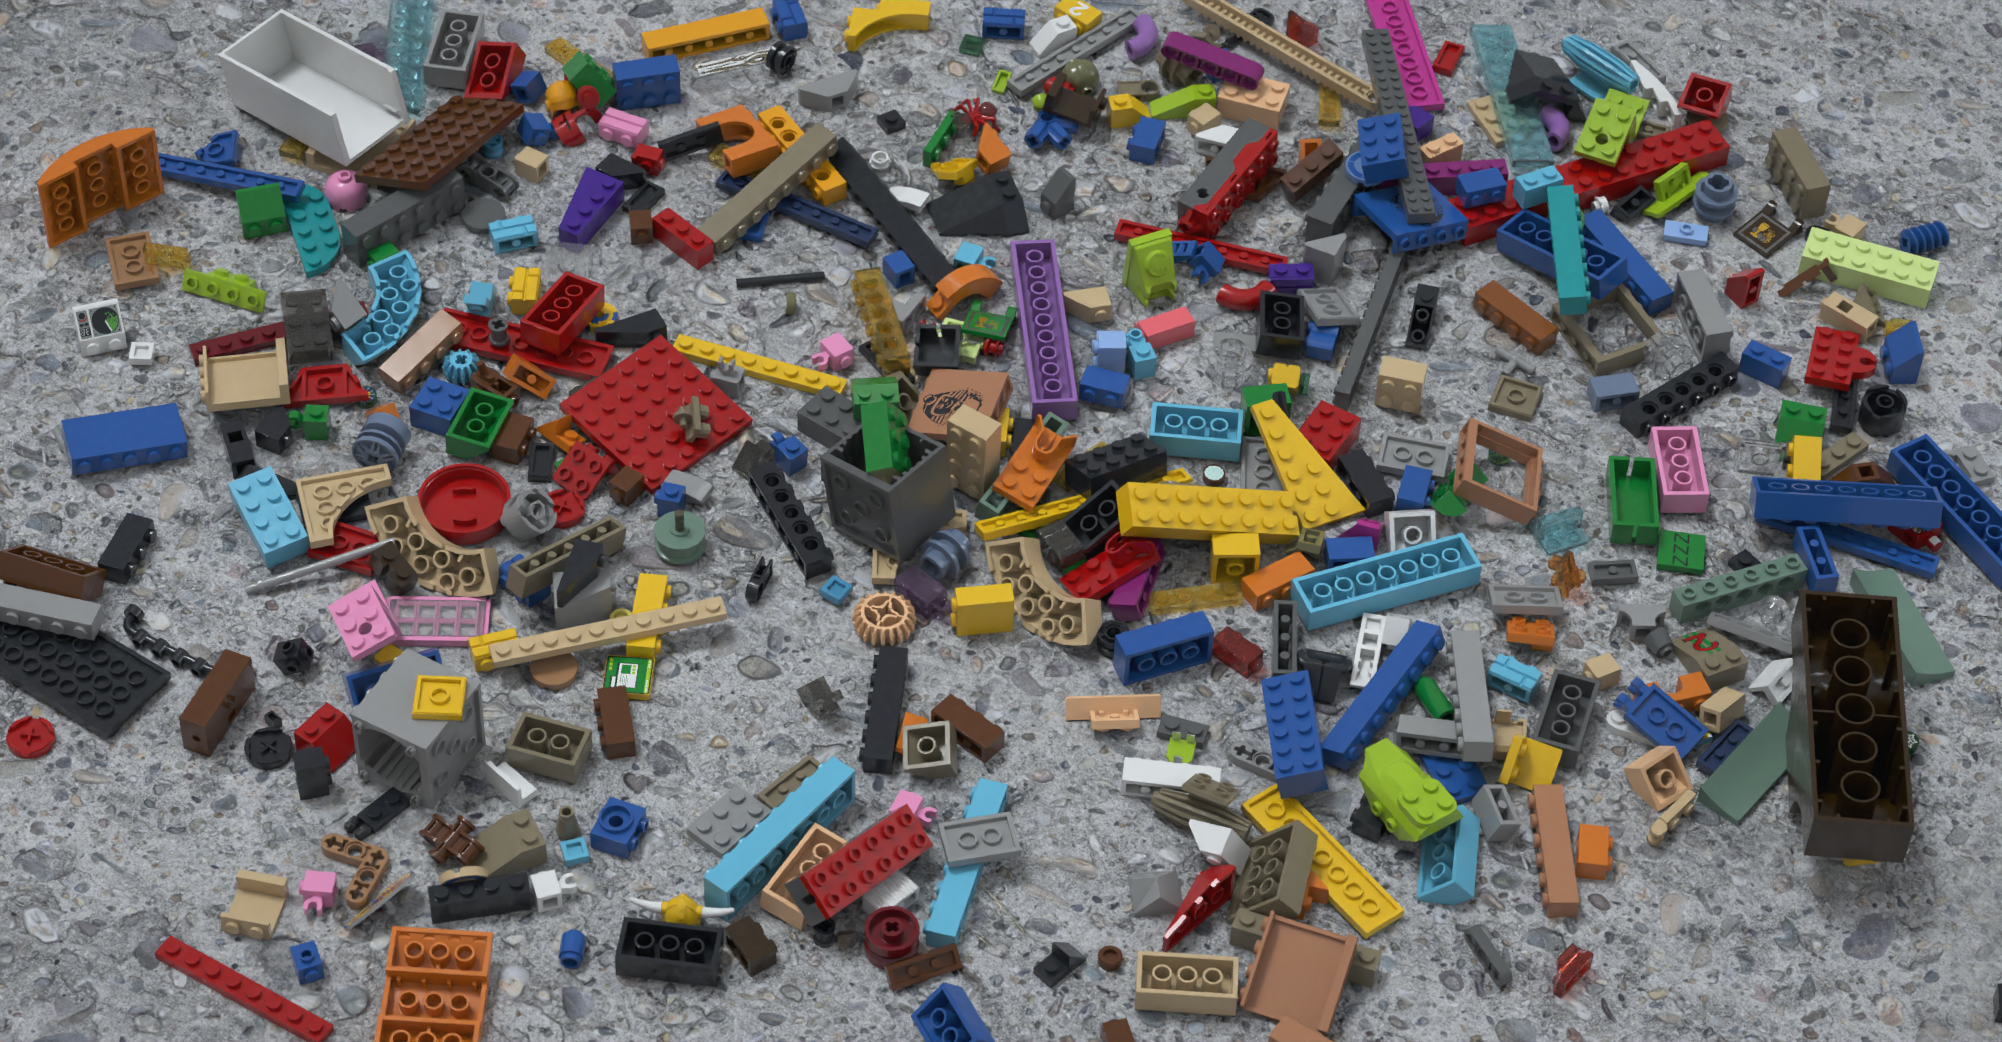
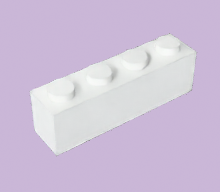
(1146, 776)

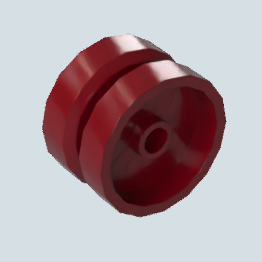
(890, 936)

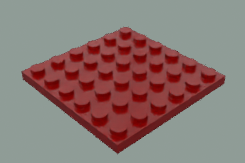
(633, 409)

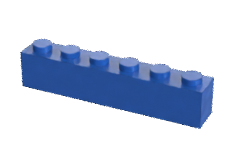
(1642, 279)

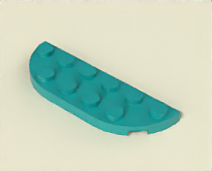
(313, 230)

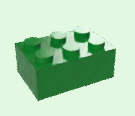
(885, 440)

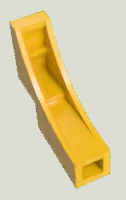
(886, 17)

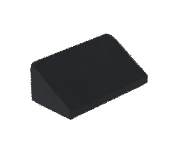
(1632, 204)

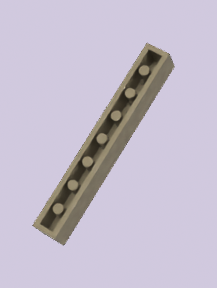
(769, 187)

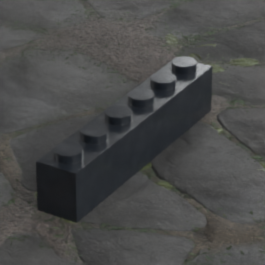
(885, 710)

